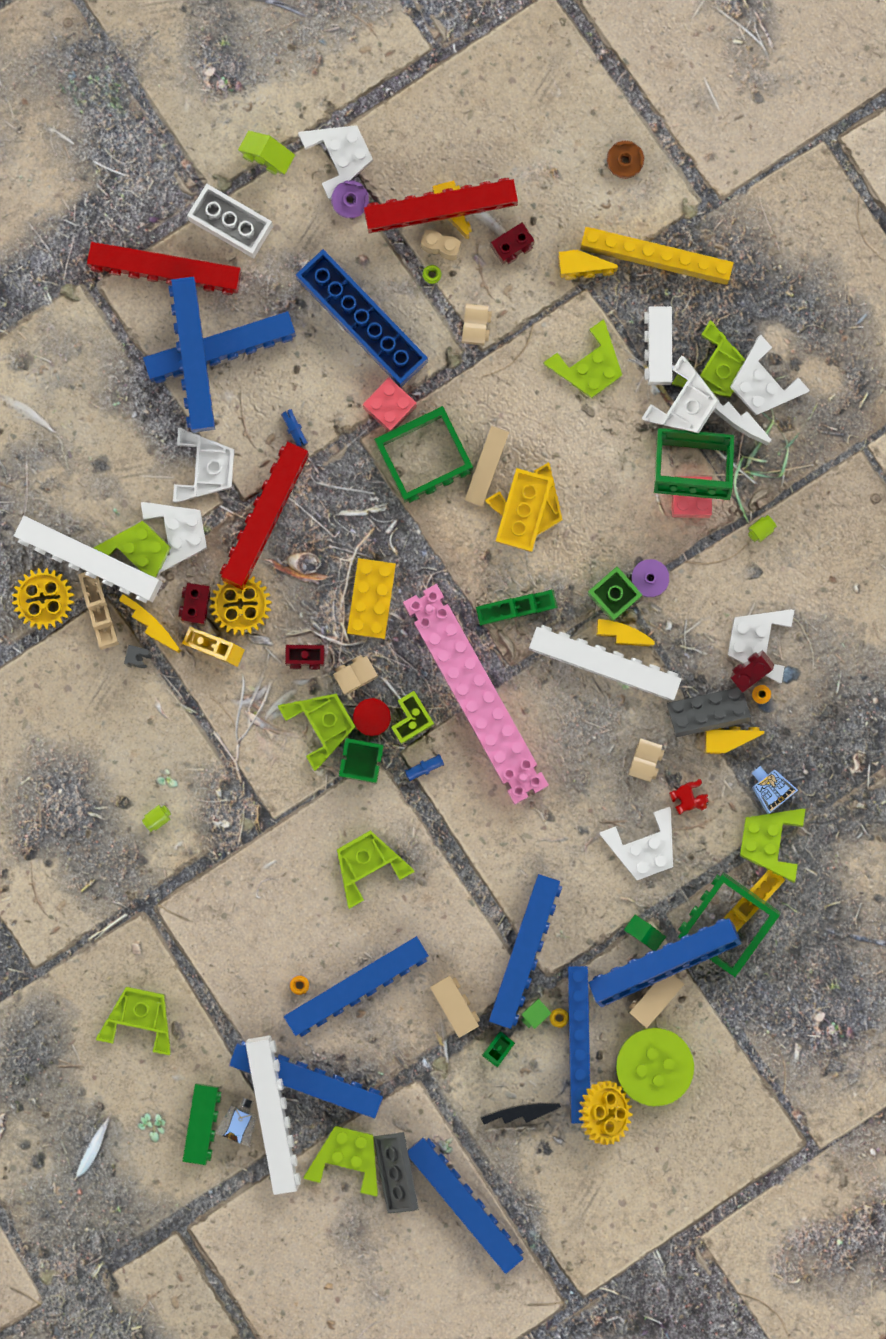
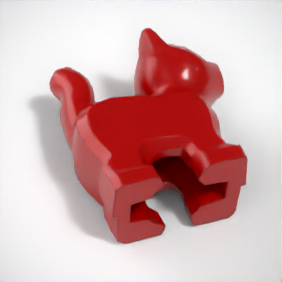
(686, 797)

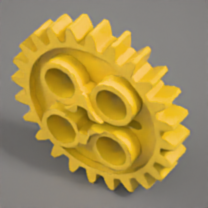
(45, 616)
(241, 622)
(605, 1113)

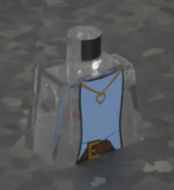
(239, 1123)

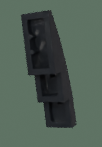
(528, 1111)

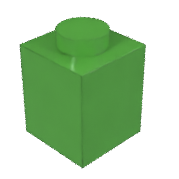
(535, 1014)

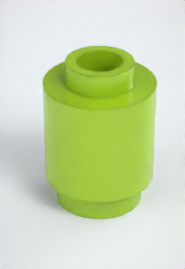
(762, 528)
(156, 818)

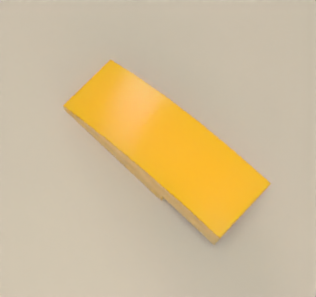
(623, 633)

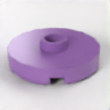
(354, 190)
(660, 575)

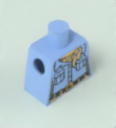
(771, 789)

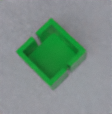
(361, 760)

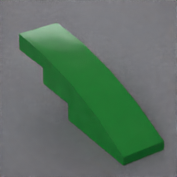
(516, 607)

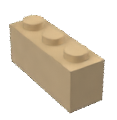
(654, 1000)
(455, 1005)

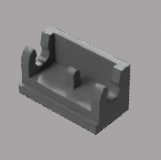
(134, 656)

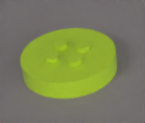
(654, 1066)

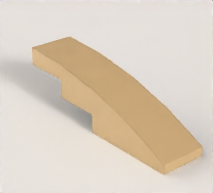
(487, 465)
(98, 611)

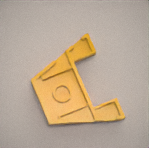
(552, 512)

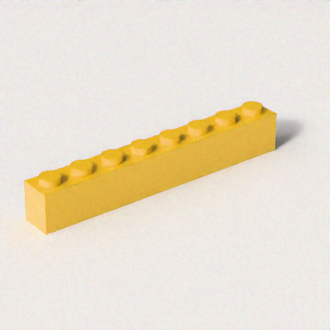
(656, 255)

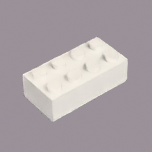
(230, 221)

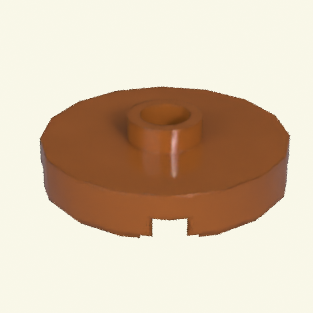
(627, 150)

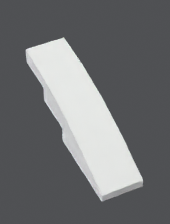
(743, 423)

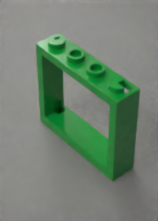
(410, 427)
(691, 486)
(753, 898)

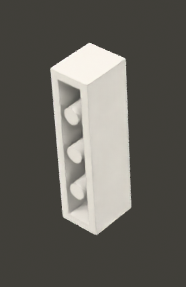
(659, 345)

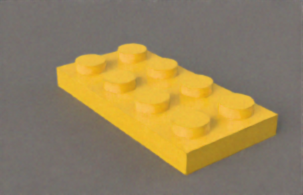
(524, 510)
(371, 598)

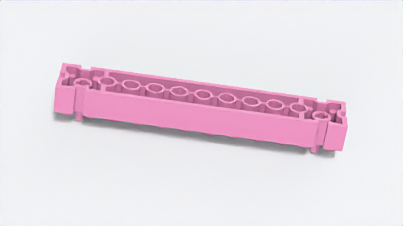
(475, 694)

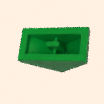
(645, 933)
(498, 1049)

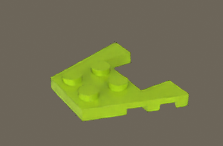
(721, 367)
(595, 370)
(140, 546)
(328, 720)
(763, 838)
(364, 857)
(139, 1010)
(348, 1150)

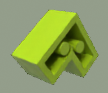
(267, 152)
(416, 721)

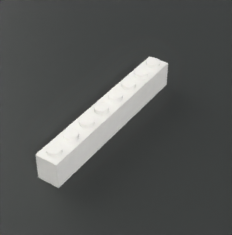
(88, 559)
(605, 664)
(272, 1114)

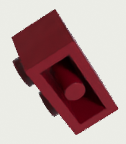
(512, 244)
(195, 604)
(305, 656)
(752, 671)

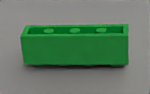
(200, 1124)

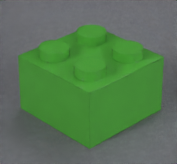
(614, 594)

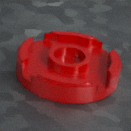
(372, 717)

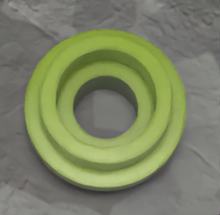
(432, 268)

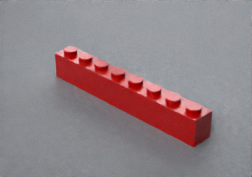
(440, 206)
(163, 267)
(264, 516)

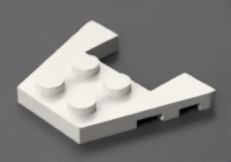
(345, 149)
(758, 387)
(691, 406)
(212, 467)
(183, 531)
(752, 634)
(647, 854)

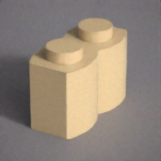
(445, 246)
(475, 324)
(355, 675)
(645, 760)

